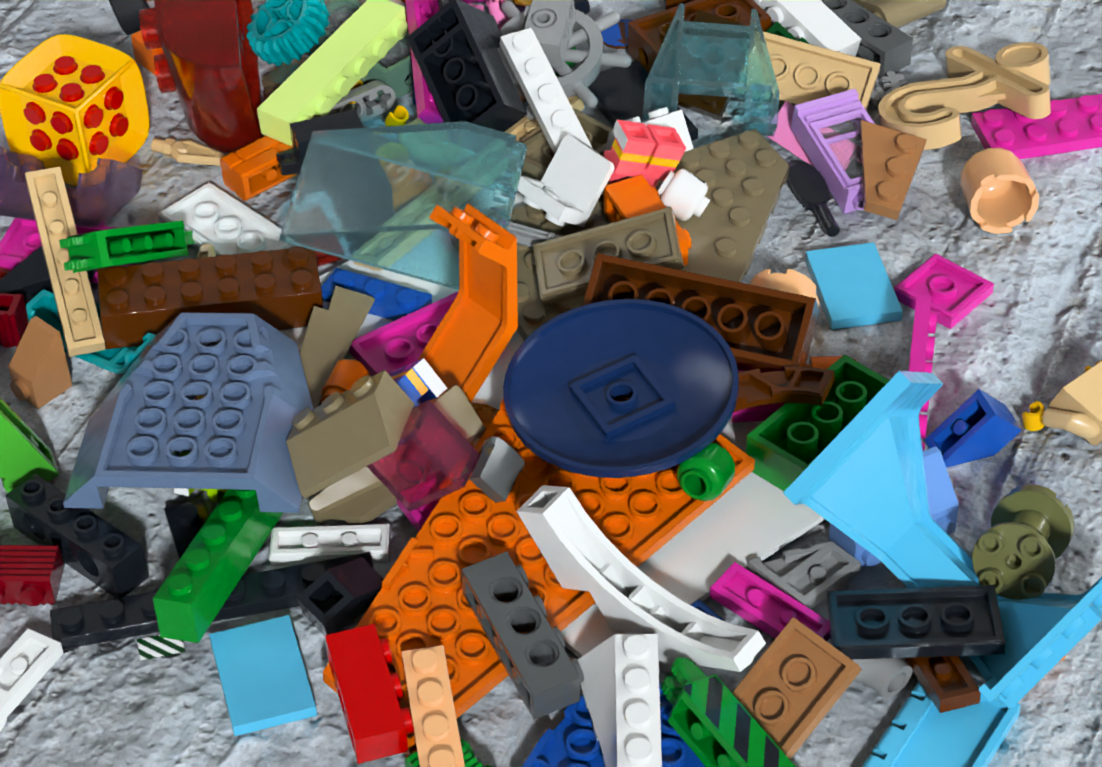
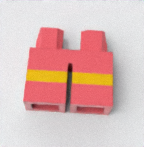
(644, 151)

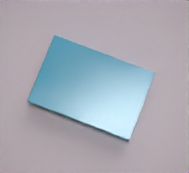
(853, 286)
(262, 675)

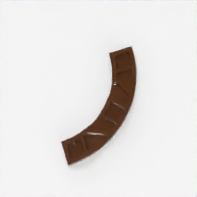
(793, 385)

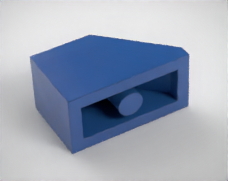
(974, 430)

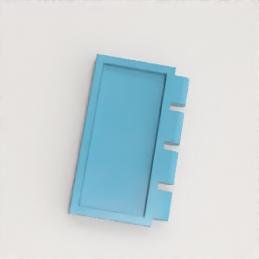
(947, 739)

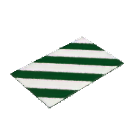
(157, 647)

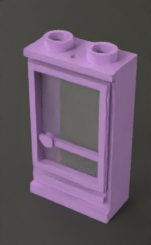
(831, 140)

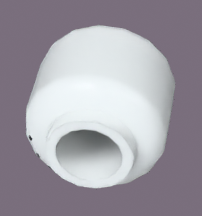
(684, 194)

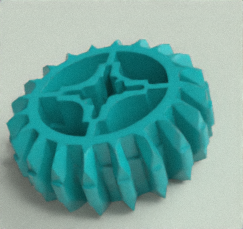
(286, 29)

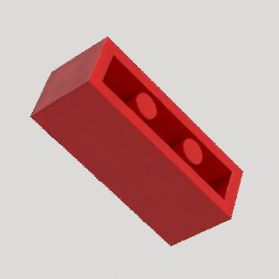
(368, 693)

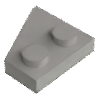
(808, 572)

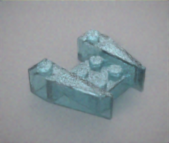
(716, 62)

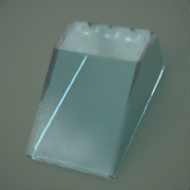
(375, 187)

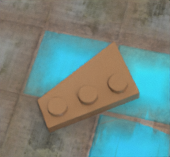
(888, 167)

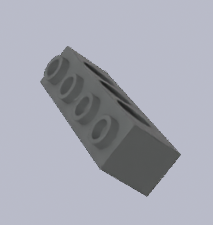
(879, 39)
(540, 687)

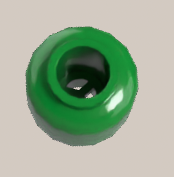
(706, 473)

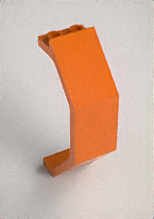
(485, 306)

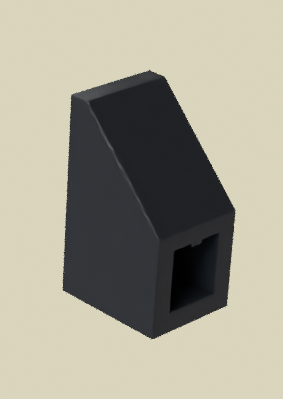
(340, 595)

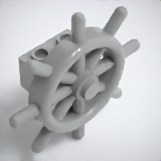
(553, 27)

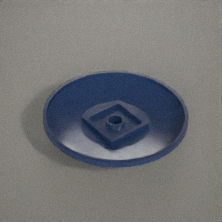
(655, 354)

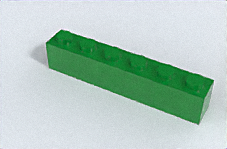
(212, 566)

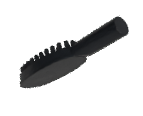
(813, 193)

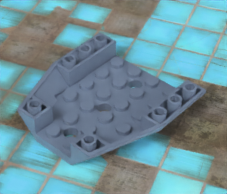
(233, 433)

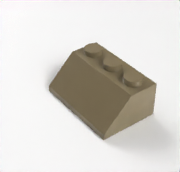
(347, 432)

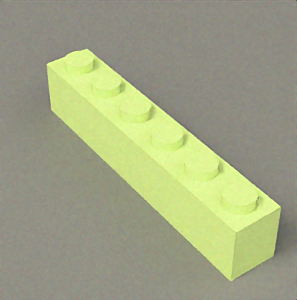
(333, 68)

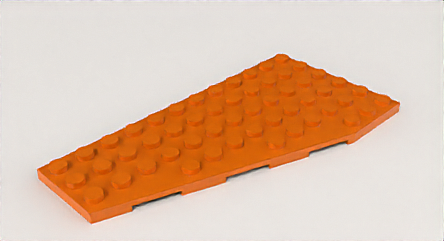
(423, 591)

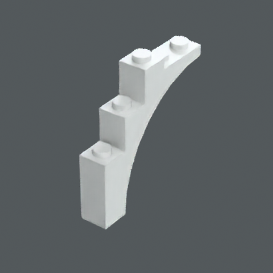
(625, 595)

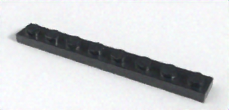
(136, 613)

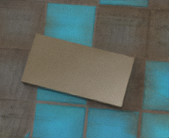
(568, 261)

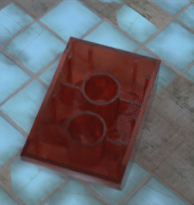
(208, 66)

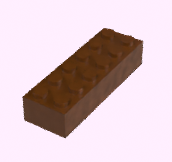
(147, 297)
(757, 322)

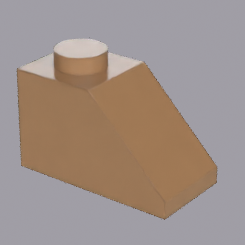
(39, 365)

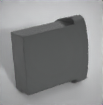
(497, 469)

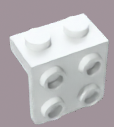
(569, 184)

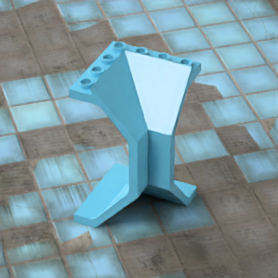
(876, 493)

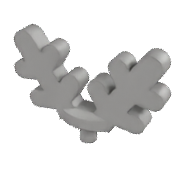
(889, 83)

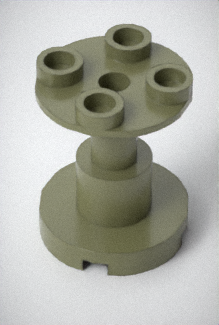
(1023, 542)

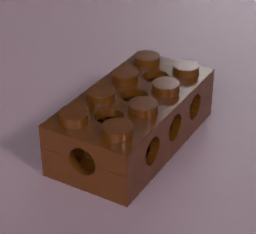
(649, 32)

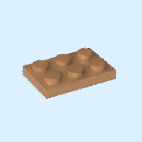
(795, 685)

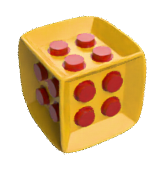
(74, 105)

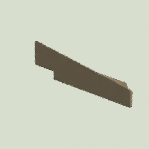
(330, 336)
(363, 495)

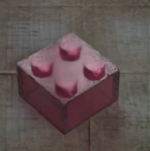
(428, 459)

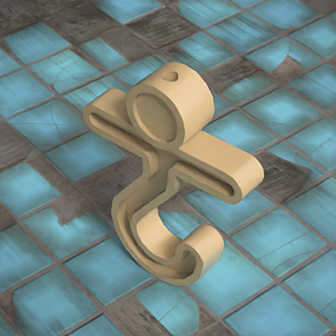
(974, 82)

